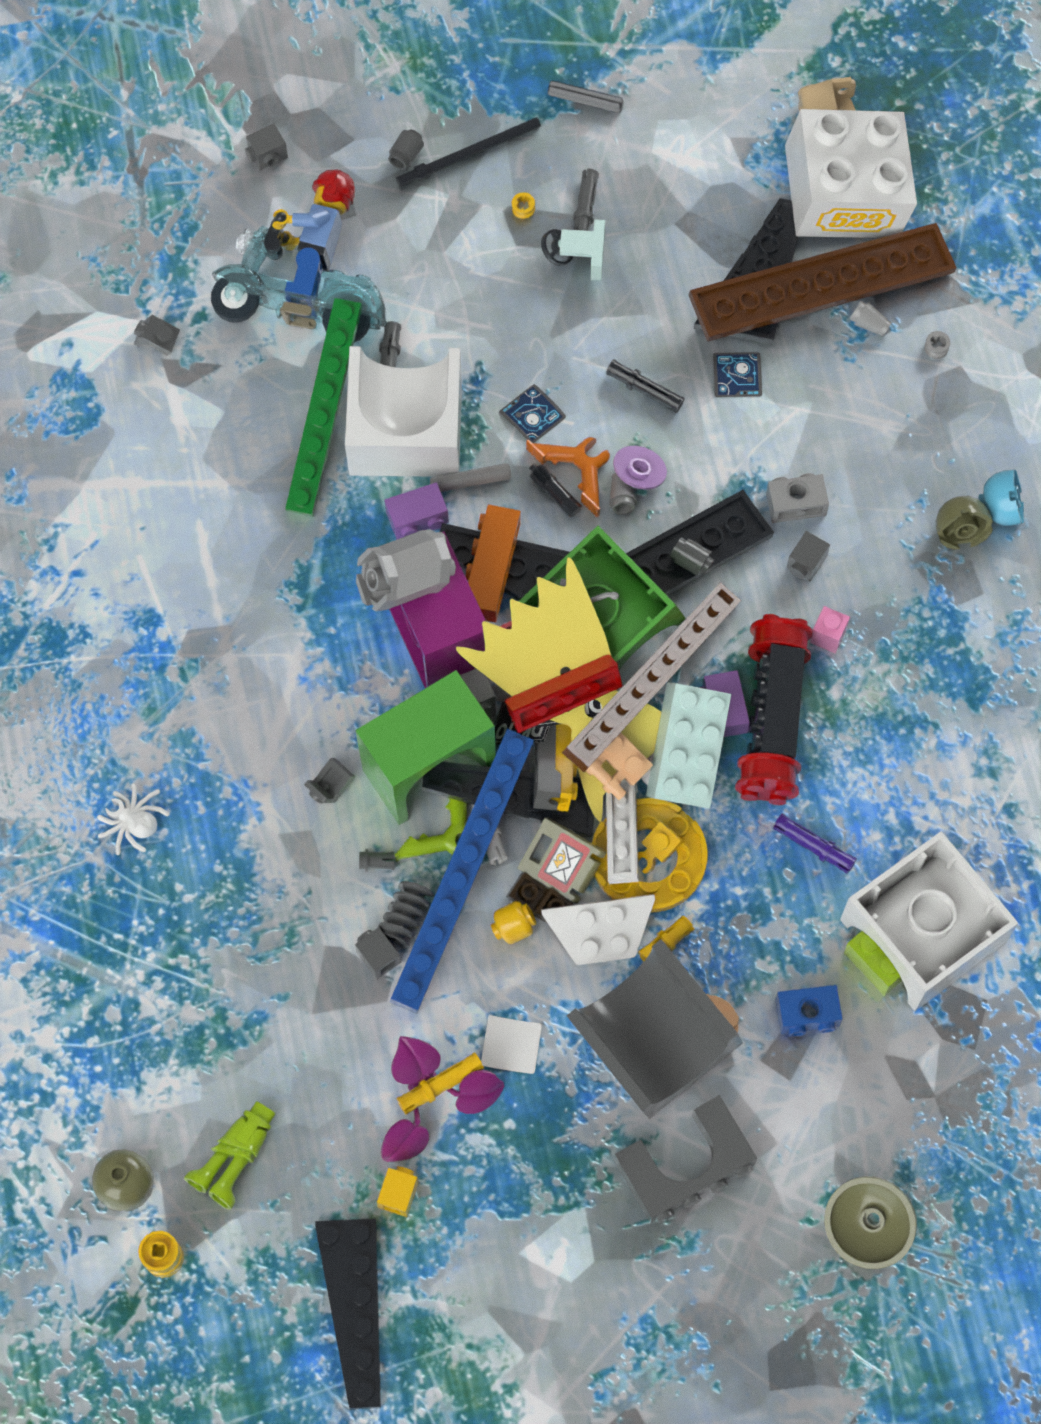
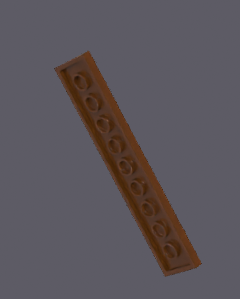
(821, 281)

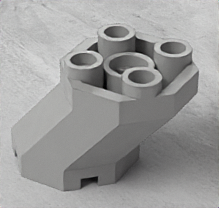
(404, 569)

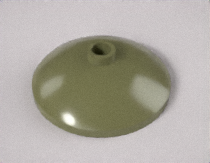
(857, 1236)

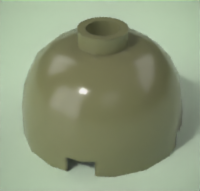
(963, 521)
(122, 1180)

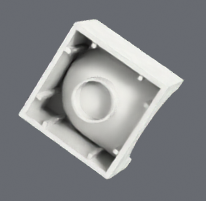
(403, 417)

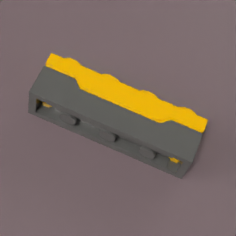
(554, 771)

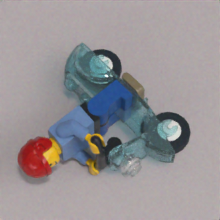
(312, 293)

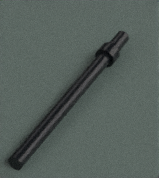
(423, 171)

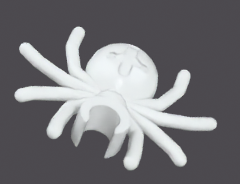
(131, 819)

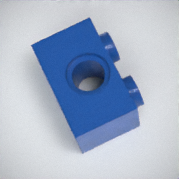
(822, 999)

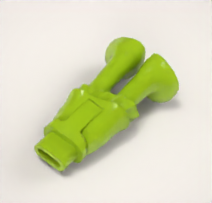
(239, 1143)

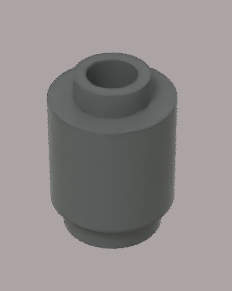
(405, 149)
(692, 556)

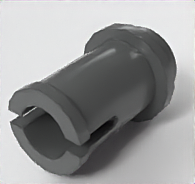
(373, 860)

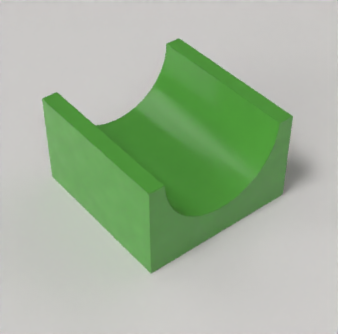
(641, 605)

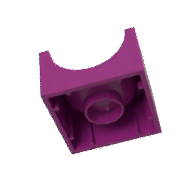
(439, 624)

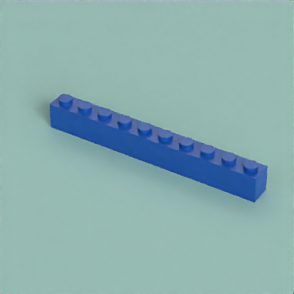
(461, 871)

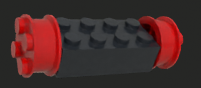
(770, 761)

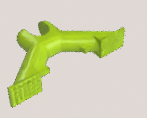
(437, 843)

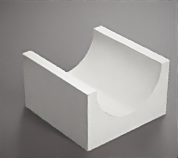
(931, 918)

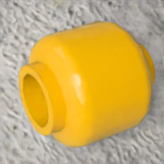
(513, 922)

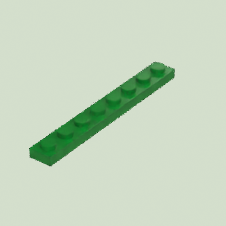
(323, 407)

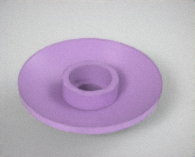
(639, 467)

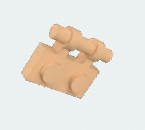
(625, 760)

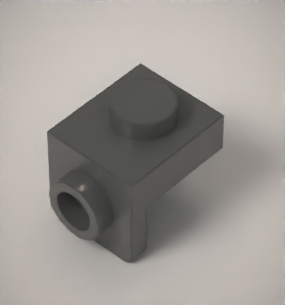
(156, 334)
(330, 782)

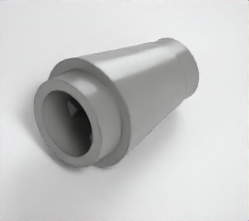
(870, 318)
(621, 496)

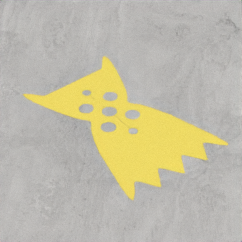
(541, 643)

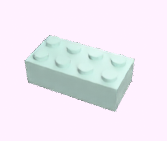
(688, 745)

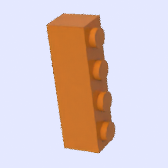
(493, 558)

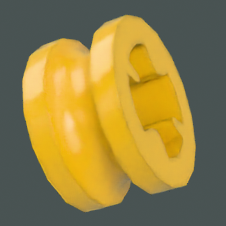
(523, 197)

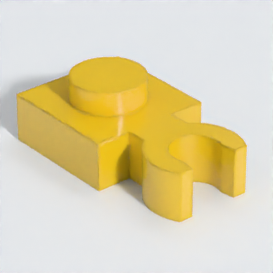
(660, 845)

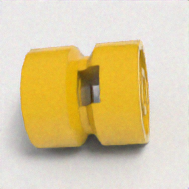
(161, 1254)

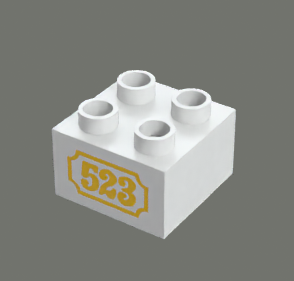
(850, 173)

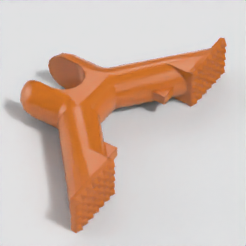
(576, 455)

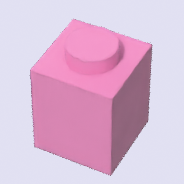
(829, 629)

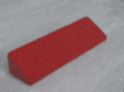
(564, 693)

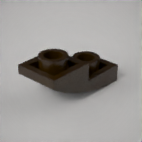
(535, 895)

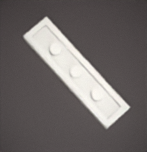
(622, 836)

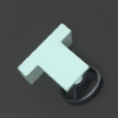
(578, 243)

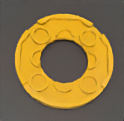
(690, 862)

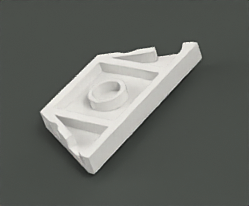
(601, 928)

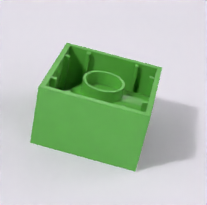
(420, 735)

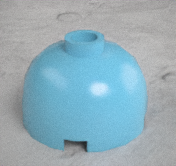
(1003, 498)

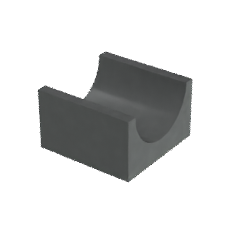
(657, 1031)

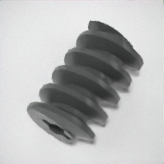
(404, 911)

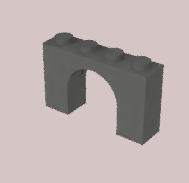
(662, 1195)

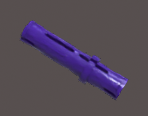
(819, 846)

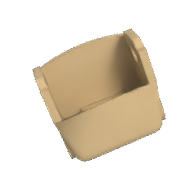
(828, 95)

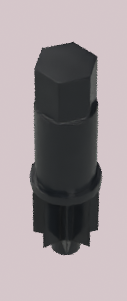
(554, 489)

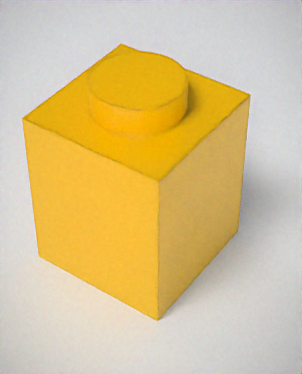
(398, 1191)

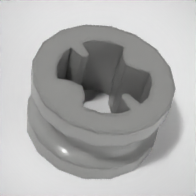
(940, 351)

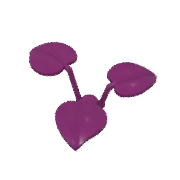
(418, 1061)

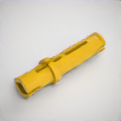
(436, 1085)

